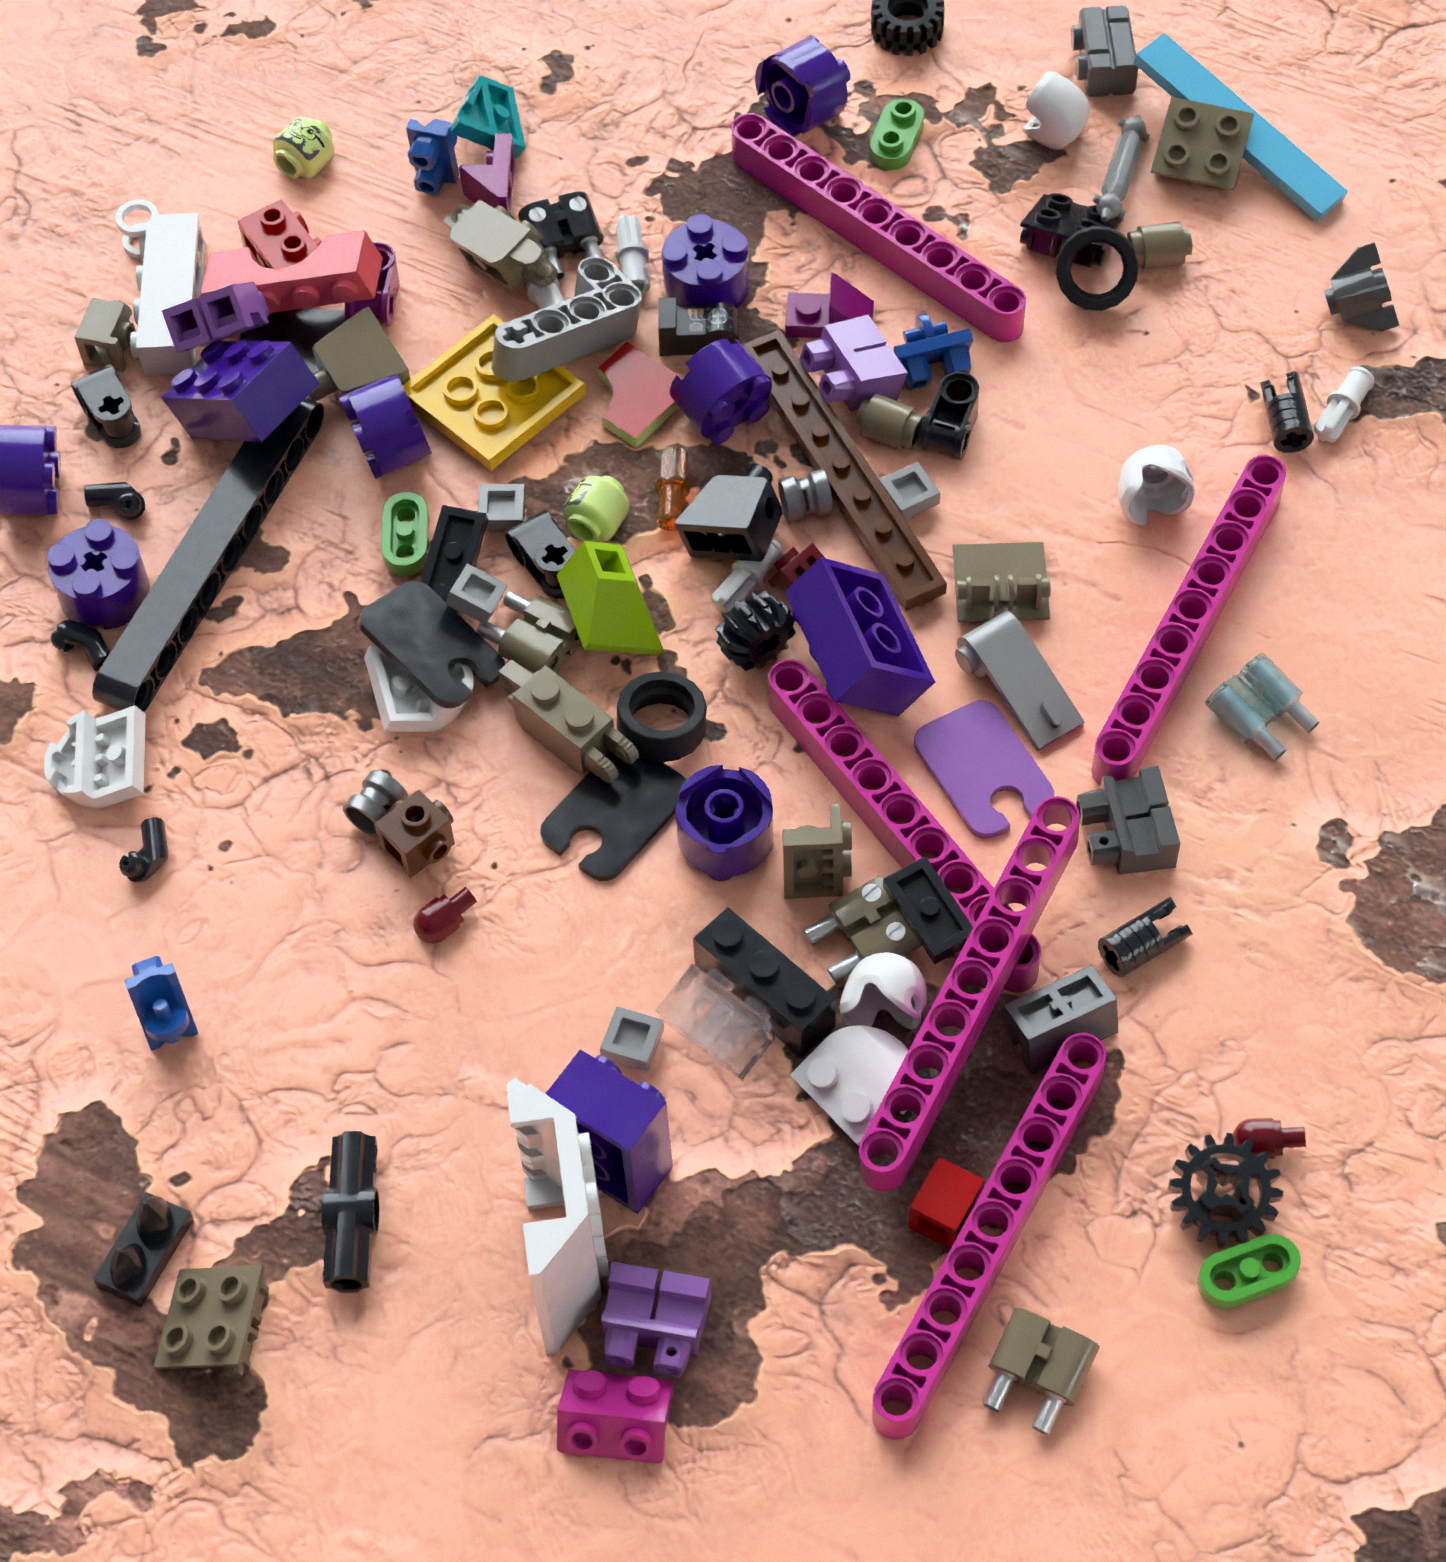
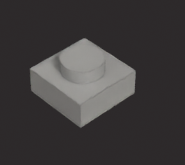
(911, 490)
(503, 505)
(476, 594)
(632, 1038)

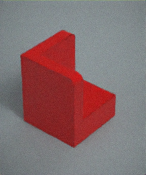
(944, 1202)

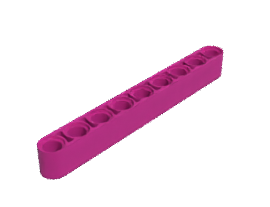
(878, 228)
(1235, 530)
(882, 806)
(966, 1010)
(983, 1252)

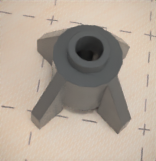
(1360, 291)

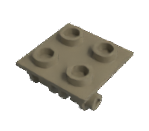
(1202, 143)
(1000, 580)
(213, 1319)

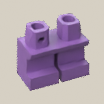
(216, 316)
(854, 363)
(632, 1310)

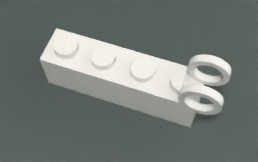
(170, 275)

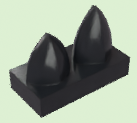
(929, 909)
(143, 1249)

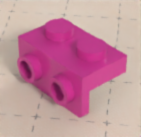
(614, 1416)

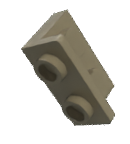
(817, 858)

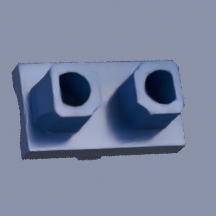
(432, 154)
(933, 344)
(160, 1002)

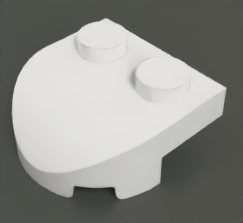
(402, 703)
(99, 758)
(851, 1075)

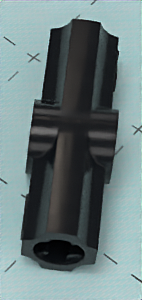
(350, 1212)

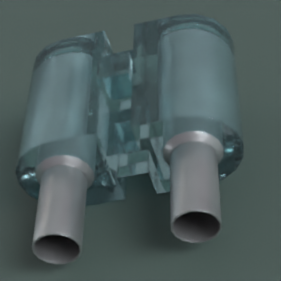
(1256, 698)

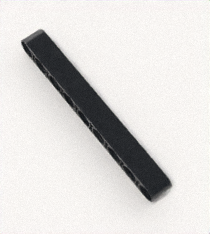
(204, 562)

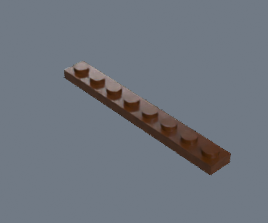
(849, 475)

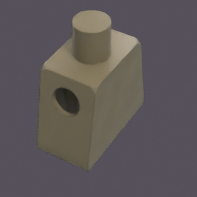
(355, 357)

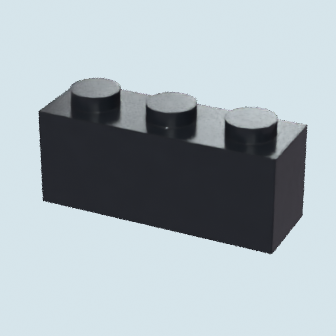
(799, 1005)

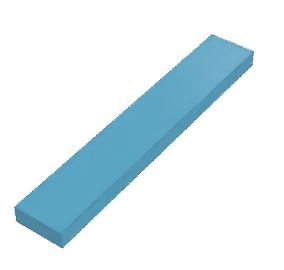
(1265, 148)

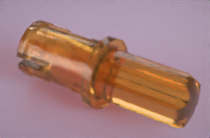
(672, 487)

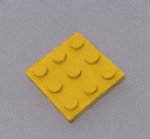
(479, 409)

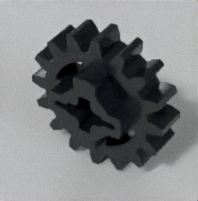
(1238, 1206)

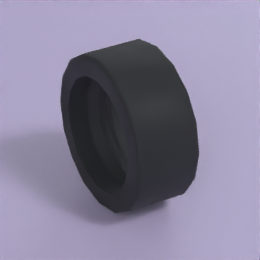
(1115, 295)
(665, 689)

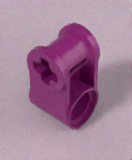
(387, 288)

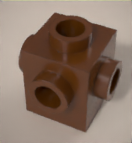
(416, 832)

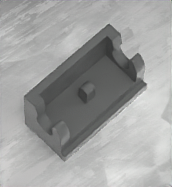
(1058, 1011)

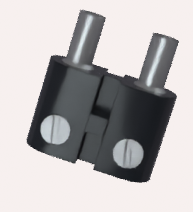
(565, 226)

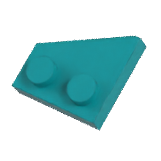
(488, 110)

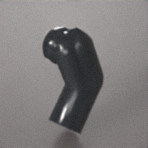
(118, 495)
(89, 639)
(153, 854)

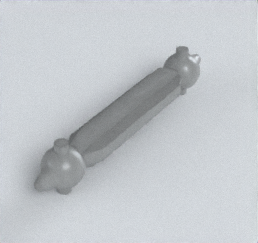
(1121, 168)

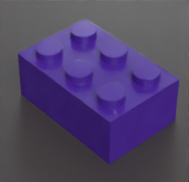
(240, 390)
(859, 637)
(624, 1127)

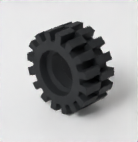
(907, 34)

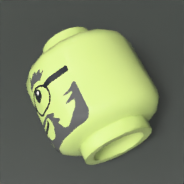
(303, 148)
(596, 508)

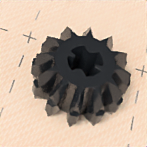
(755, 630)

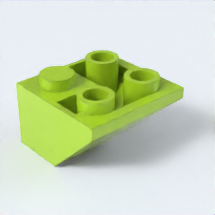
(607, 601)

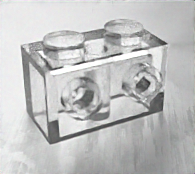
(717, 1020)

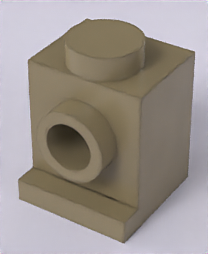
(105, 334)

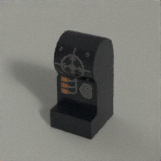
(692, 327)

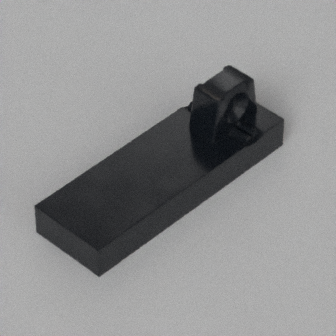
(454, 545)

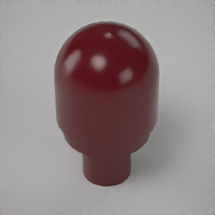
(442, 916)
(1269, 1136)

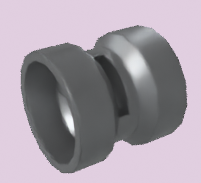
(805, 495)
(374, 801)

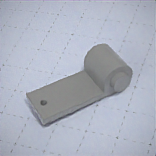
(1021, 677)

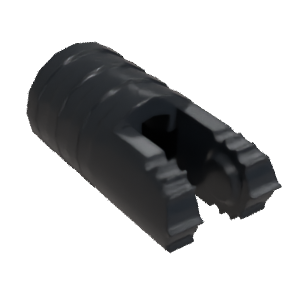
(1288, 415)
(1140, 940)

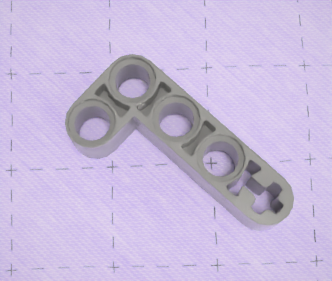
(597, 317)

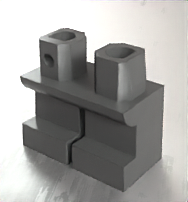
(1137, 823)

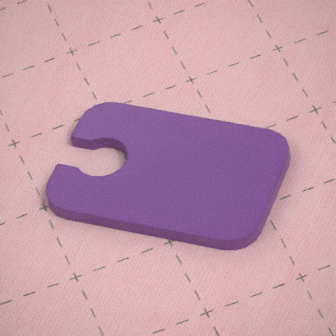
(975, 757)

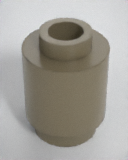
(1161, 244)
(889, 422)

